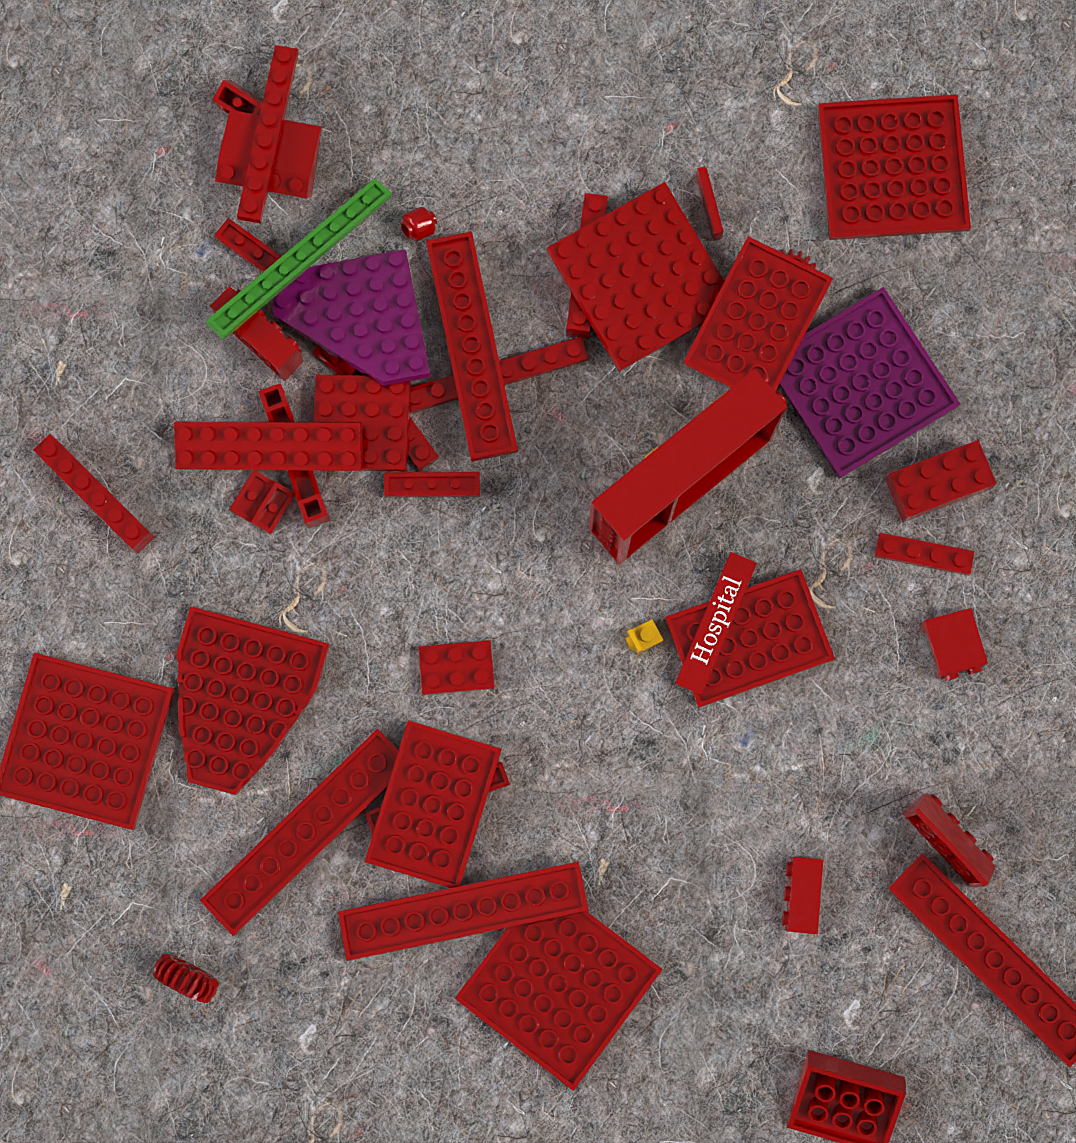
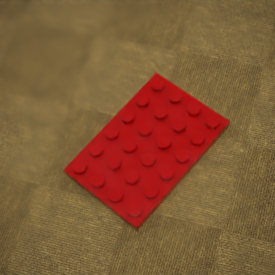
(758, 316)
(768, 640)
(433, 805)

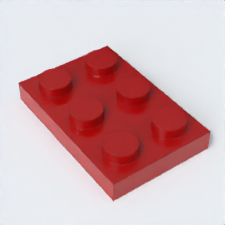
(456, 667)

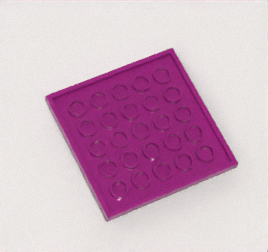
(864, 383)

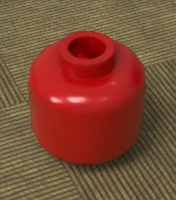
(418, 224)

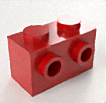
(235, 97)

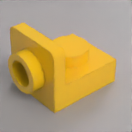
(643, 637)

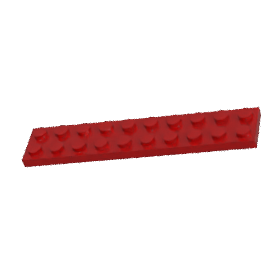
(472, 347)
(302, 834)
(463, 911)
(989, 955)

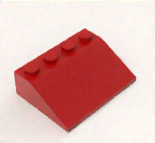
(294, 160)
(950, 841)
(846, 1100)

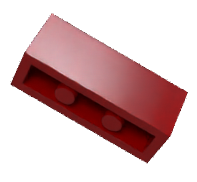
(803, 895)

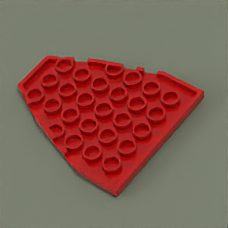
(240, 694)

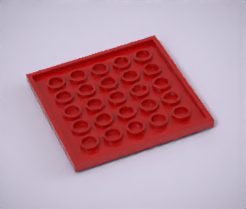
(893, 167)
(639, 275)
(84, 741)
(559, 990)

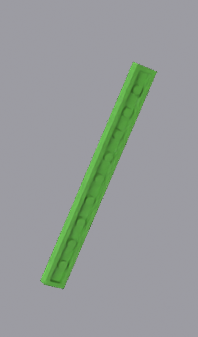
(298, 259)

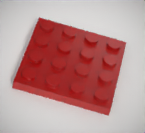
(379, 408)

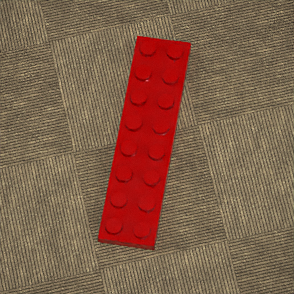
(268, 445)

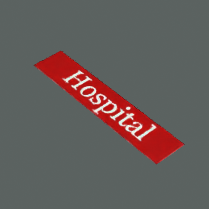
(716, 623)

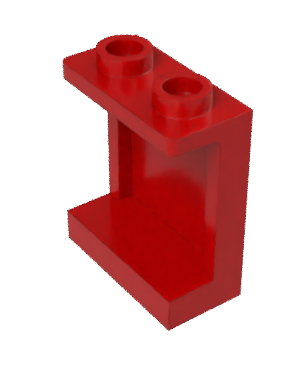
(955, 644)

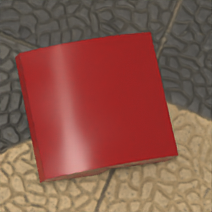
(262, 501)

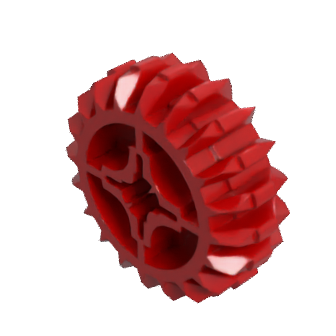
(185, 978)

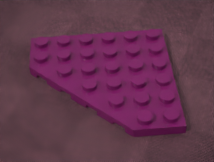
(360, 313)

